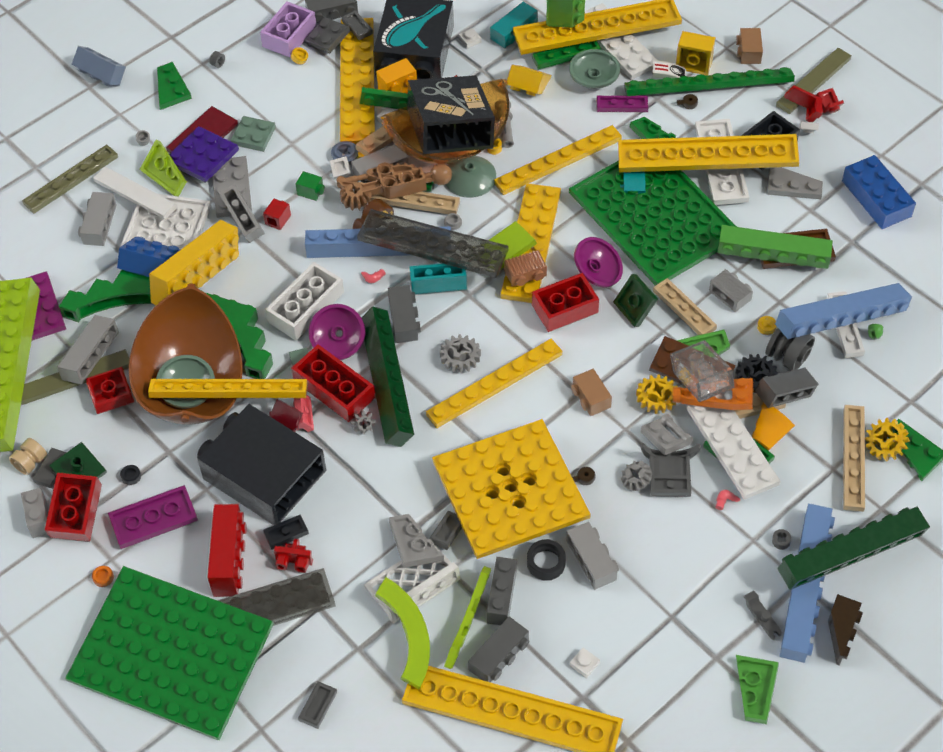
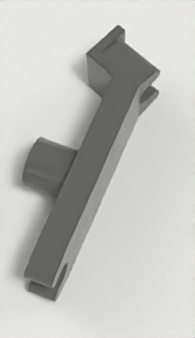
(762, 615)

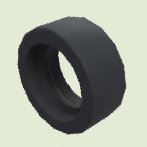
(551, 546)

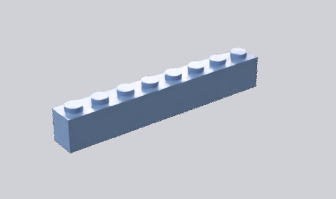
(343, 244)
(843, 310)
(803, 599)

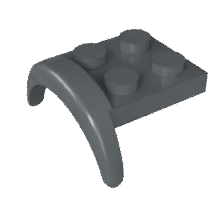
(670, 471)

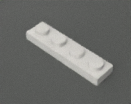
(849, 335)

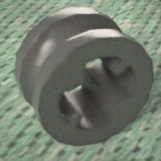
(217, 59)
(783, 533)

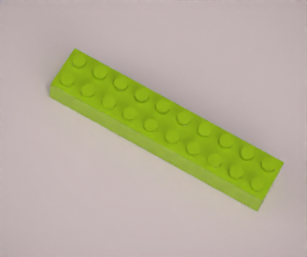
(17, 320)

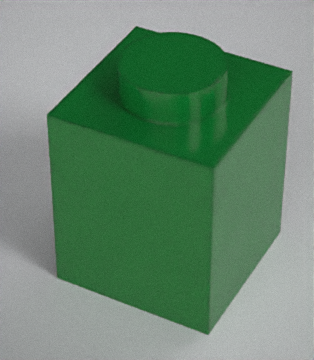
(309, 186)

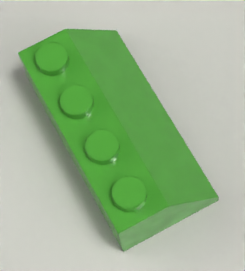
(565, 13)

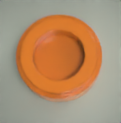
(102, 576)

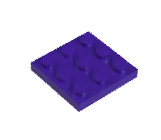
(203, 154)

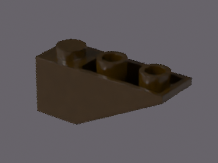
(841, 623)

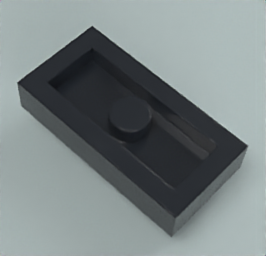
(286, 531)

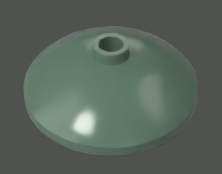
(594, 68)
(472, 177)
(185, 368)

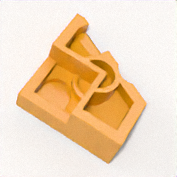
(771, 426)

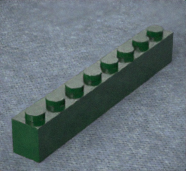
(387, 377)
(853, 547)

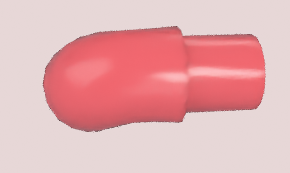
(372, 278)
(723, 496)

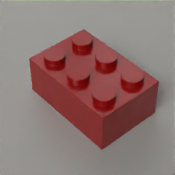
(565, 302)
(73, 507)

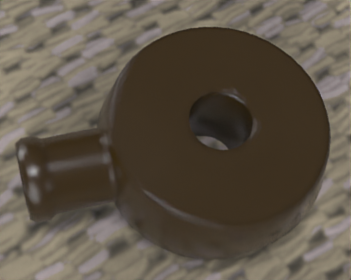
(689, 101)
(585, 476)

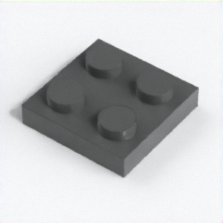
(327, 35)

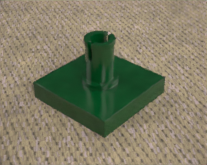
(635, 300)
(79, 462)

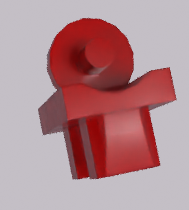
(295, 554)

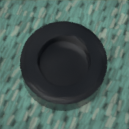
(130, 474)

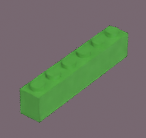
(775, 246)

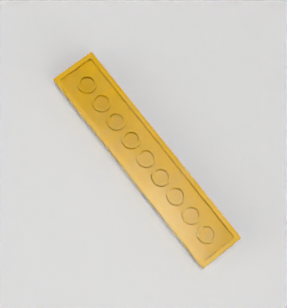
(598, 26)
(356, 71)
(708, 153)
(514, 712)

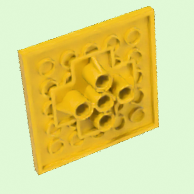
(505, 465)

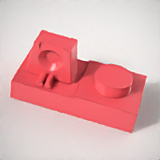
(304, 405)

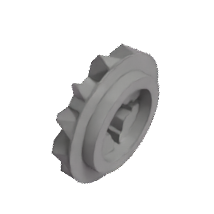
(633, 483)

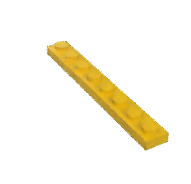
(557, 160)
(493, 383)
(228, 388)

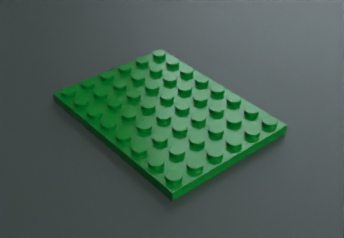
(659, 229)
(170, 652)

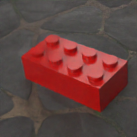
(334, 382)
(226, 550)

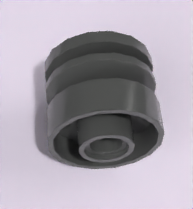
(793, 350)

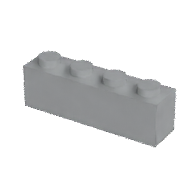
(87, 349)

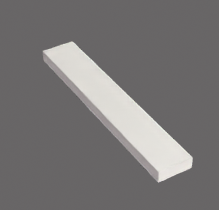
(136, 193)

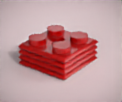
(109, 390)

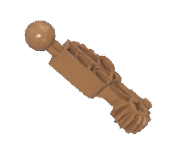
(390, 181)

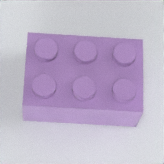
(288, 29)

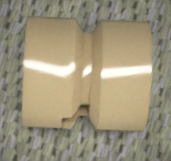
(30, 453)

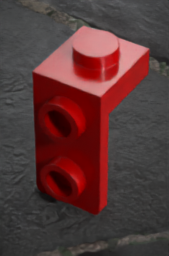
(806, 99)

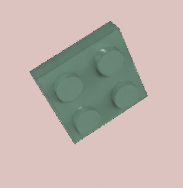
(253, 133)

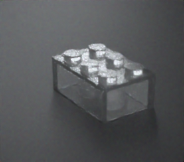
(702, 370)

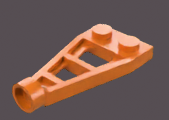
(741, 397)

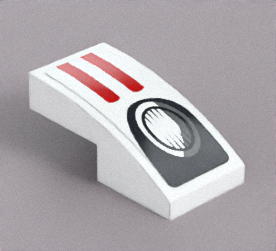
(666, 69)

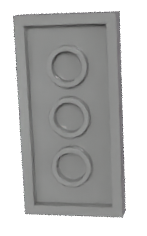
(232, 172)

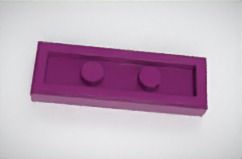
(622, 103)

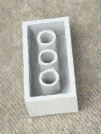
(303, 299)

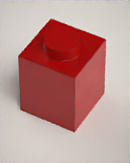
(277, 214)

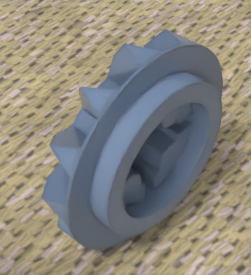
(343, 147)

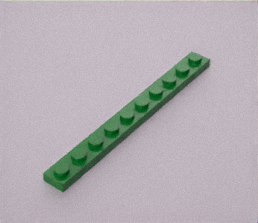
(704, 82)

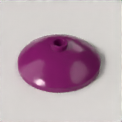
(598, 262)
(332, 319)

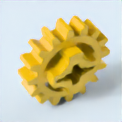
(655, 396)
(891, 446)

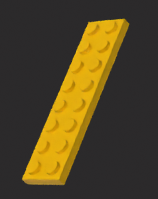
(538, 219)

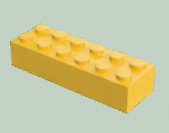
(196, 261)

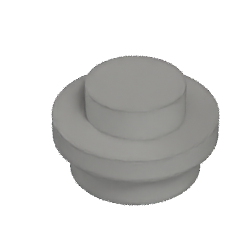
(453, 220)

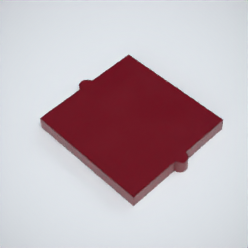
(286, 415)

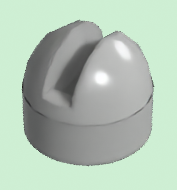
(141, 137)

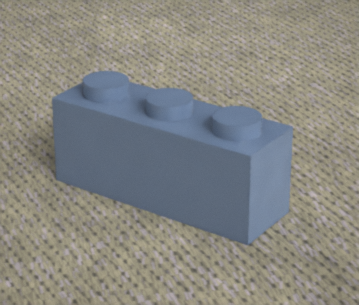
(98, 66)

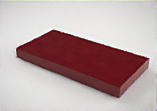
(211, 120)

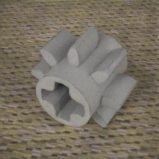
(359, 418)

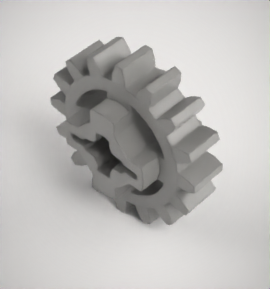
(460, 351)

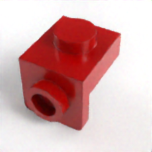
(830, 101)

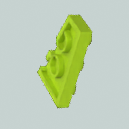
(163, 170)

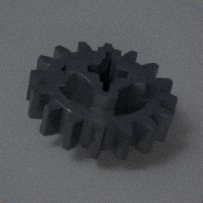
(755, 368)

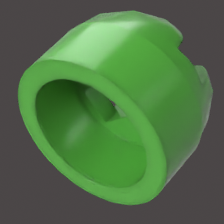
(875, 331)

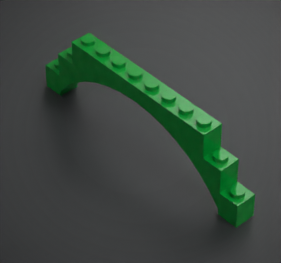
(135, 289)

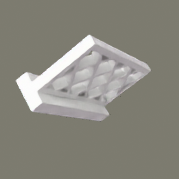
(422, 590)

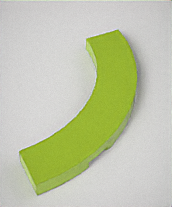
(468, 618)
(414, 628)

